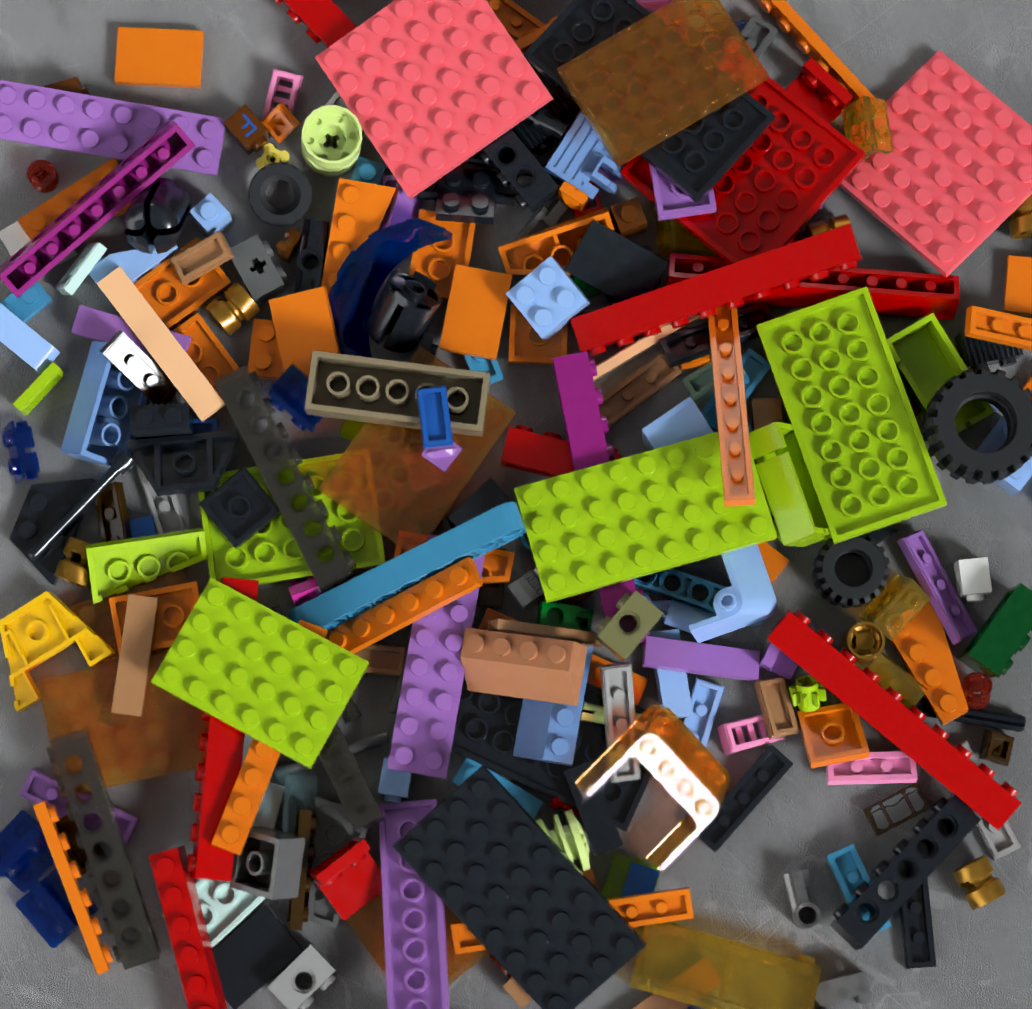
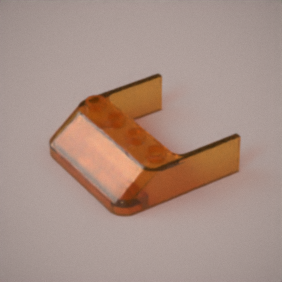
(678, 764)

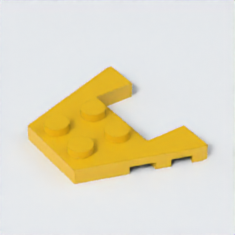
(39, 633)

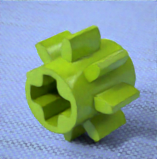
(807, 693)

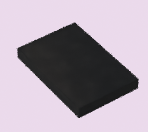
(615, 263)
(253, 956)

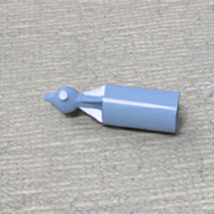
(679, 614)

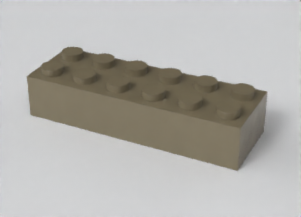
(387, 394)

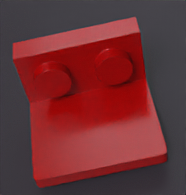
(820, 91)
(349, 878)

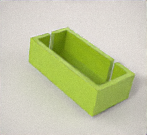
(926, 363)
(787, 486)

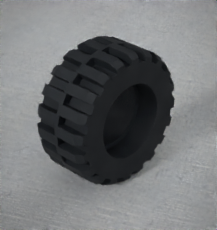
(950, 449)

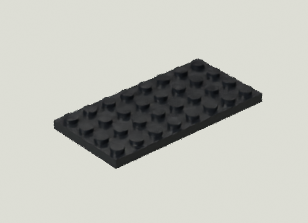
(690, 158)
(488, 734)
(519, 893)

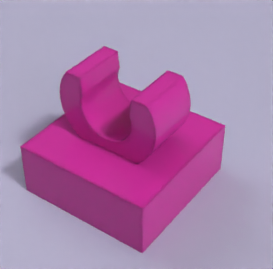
(304, 591)

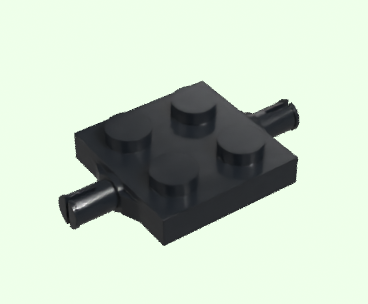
(467, 196)

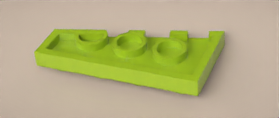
(131, 561)

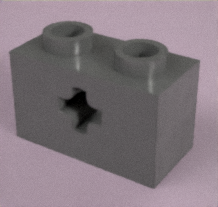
(263, 285)

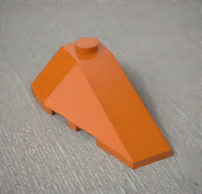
(557, 241)

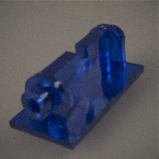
(20, 462)

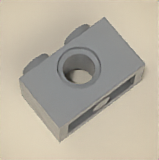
(309, 961)

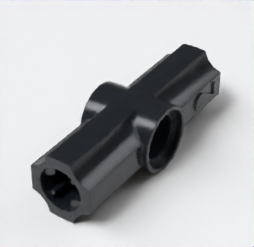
(312, 246)

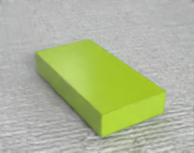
(39, 389)

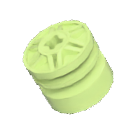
(331, 125)
(569, 838)

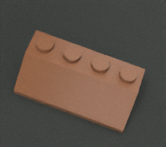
(523, 666)

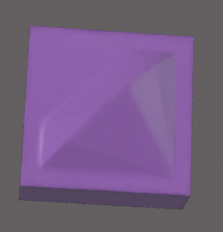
(442, 457)

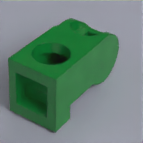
(564, 616)

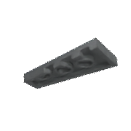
(331, 833)

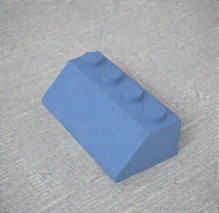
(101, 411)
(550, 729)

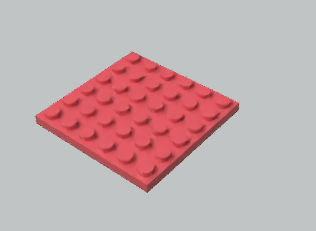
(432, 84)
(953, 165)

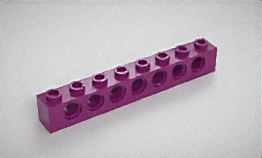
(95, 208)

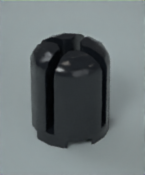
(157, 217)
(405, 309)

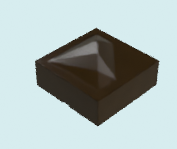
(996, 747)

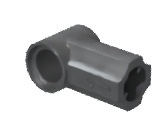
(801, 895)

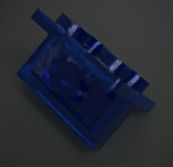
(290, 394)
(24, 851)
(50, 910)

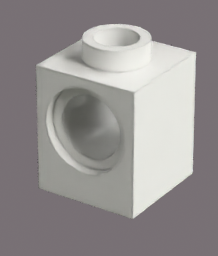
(973, 578)

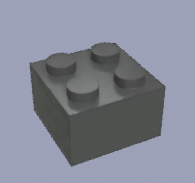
(269, 864)

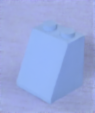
(675, 426)

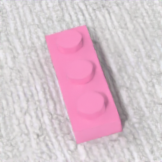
(876, 769)

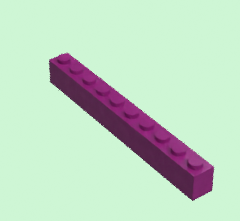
(588, 445)

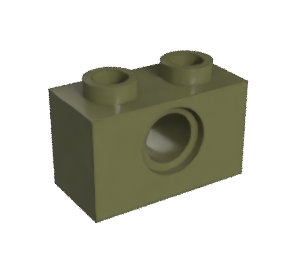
(622, 642)

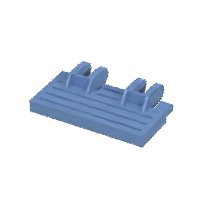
(580, 157)

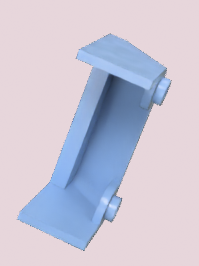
(743, 603)

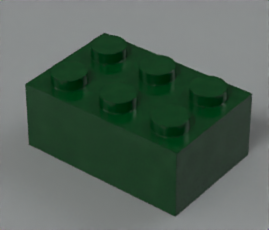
(1001, 634)

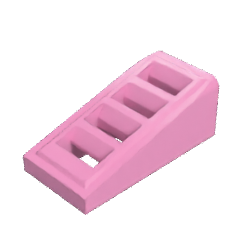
(274, 86)
(727, 738)

